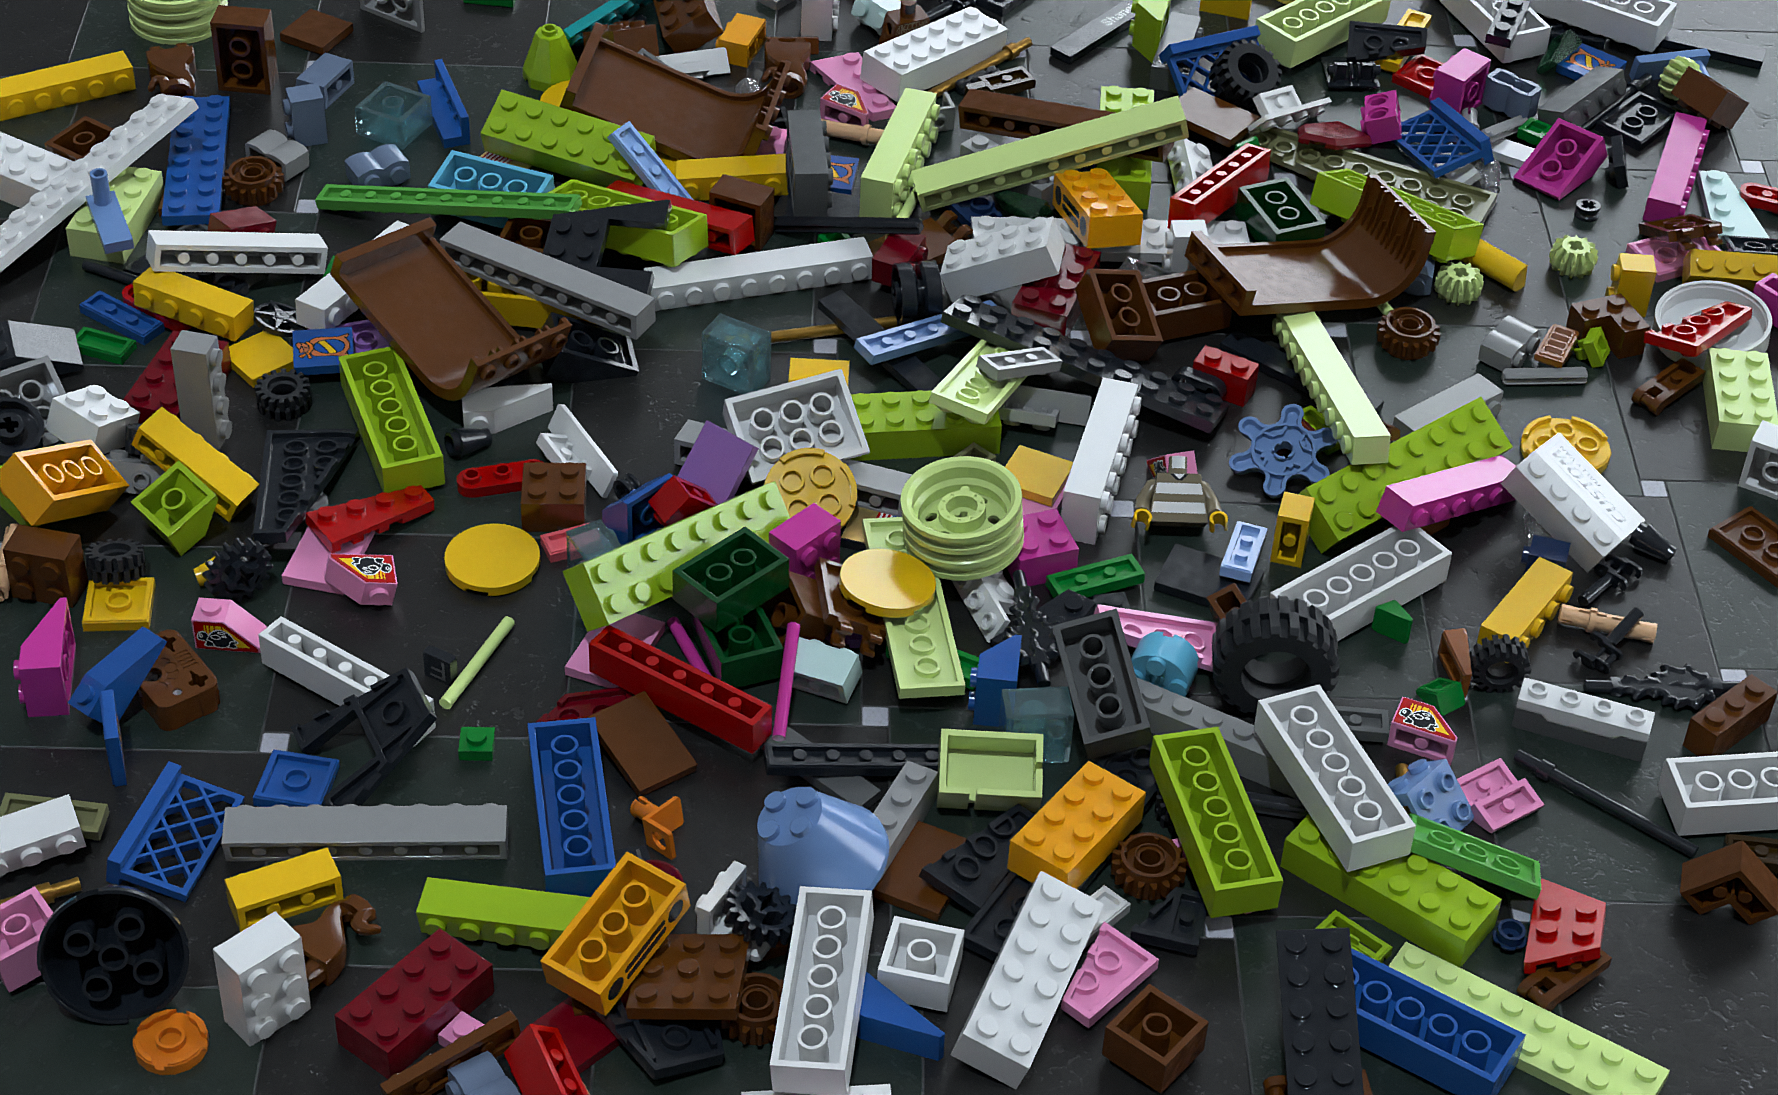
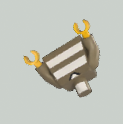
(1178, 500)

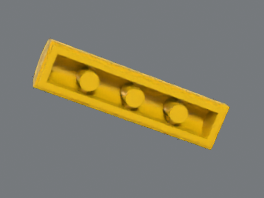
(1498, 266)

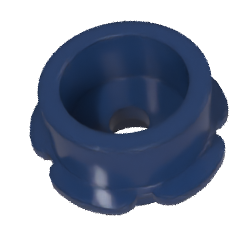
(1510, 935)

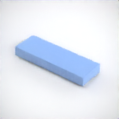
(1243, 551)

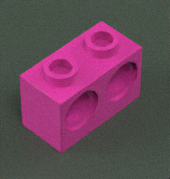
(1382, 117)

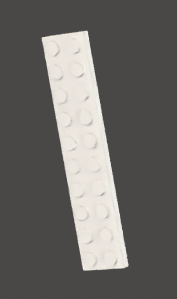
(70, 190)
(1152, 236)

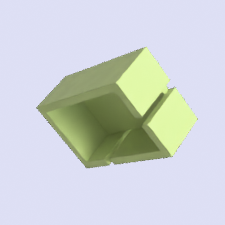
(989, 770)

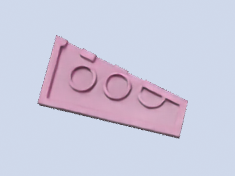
(846, 72)
(1140, 623)

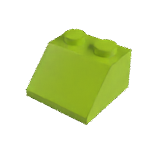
(1149, 25)
(177, 507)

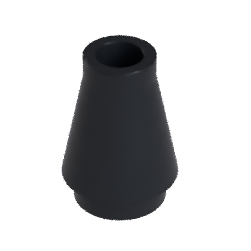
(466, 440)
(1652, 542)

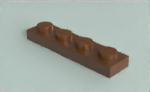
(431, 1072)

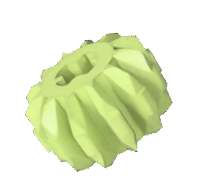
(1673, 73)
(1573, 256)
(1458, 283)

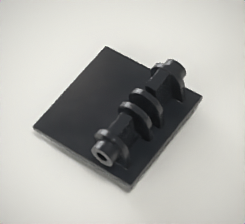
(1356, 75)

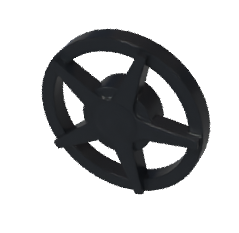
(279, 318)

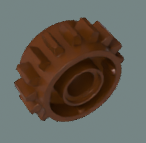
(253, 181)
(1408, 333)
(1148, 866)
(757, 1010)

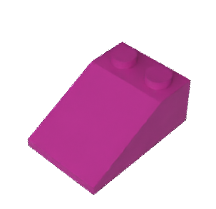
(1562, 160)
(47, 664)

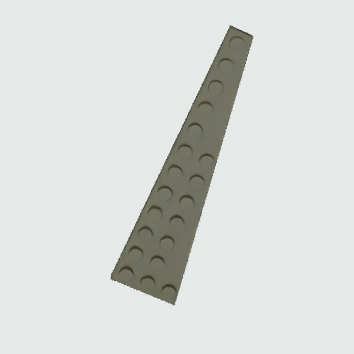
(1314, 158)

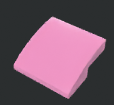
(1498, 796)

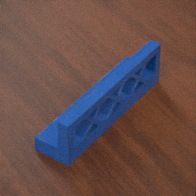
(447, 108)

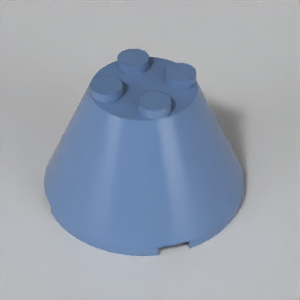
(818, 843)

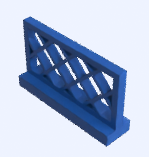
(1205, 48)
(1455, 129)
(145, 827)

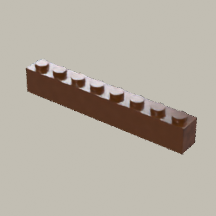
(1031, 117)

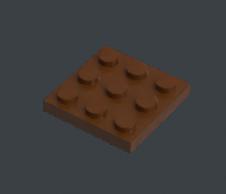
(692, 979)

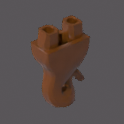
(796, 52)
(172, 70)
(325, 938)

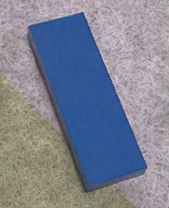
(122, 317)

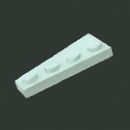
(1725, 205)

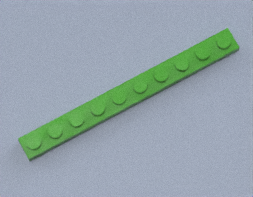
(446, 201)

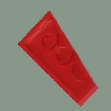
(1700, 331)
(358, 517)

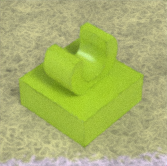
(1593, 347)

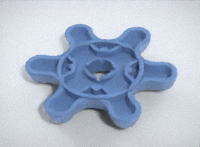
(1286, 434)

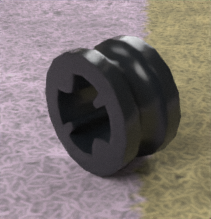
(1587, 210)
(625, 485)

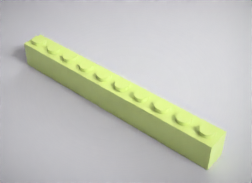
(1050, 153)
(1333, 387)

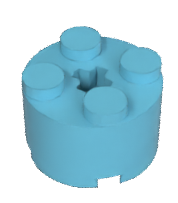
(1166, 662)

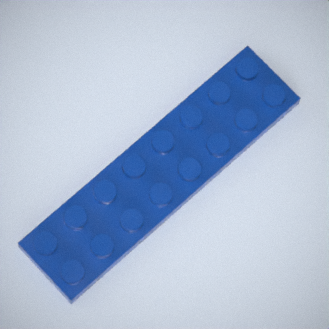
(197, 163)

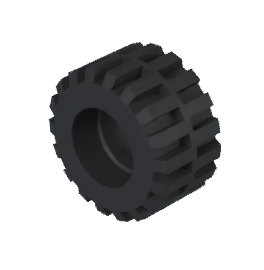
(1255, 63)

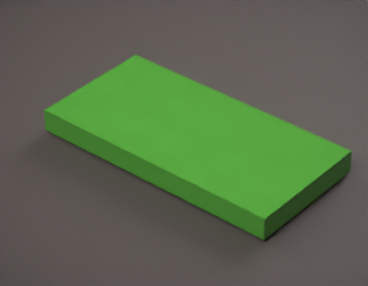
(1476, 857)

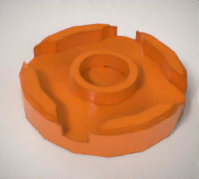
(171, 1042)

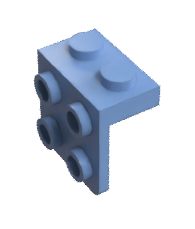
(1433, 793)

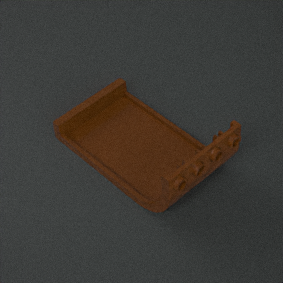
(677, 109)
(1352, 268)
(438, 314)

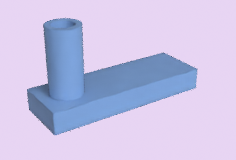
(1655, 63)
(108, 214)

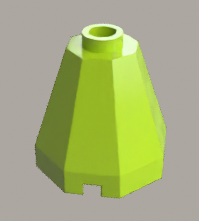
(549, 58)

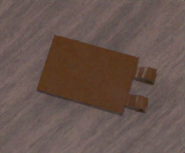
(1683, 229)
(937, 236)
(845, 614)

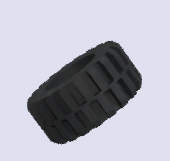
(1266, 628)

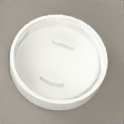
(1699, 295)

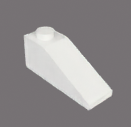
(506, 406)

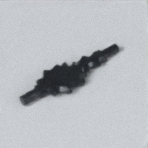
(1038, 636)
(1675, 685)

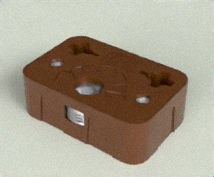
(178, 685)

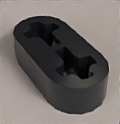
(1201, 381)

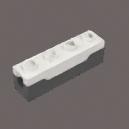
(1583, 719)

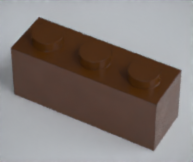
(1730, 717)

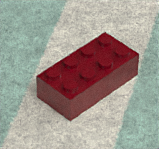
(1053, 299)
(157, 383)
(413, 1003)

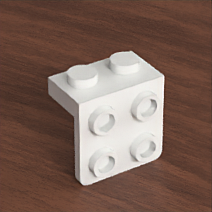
(709, 907)

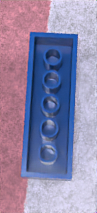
(570, 805)
(1431, 1031)

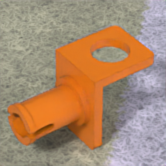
(659, 823)

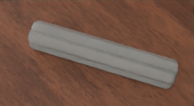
(1504, 128)
(1544, 376)

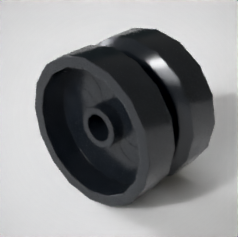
(916, 291)
(19, 427)

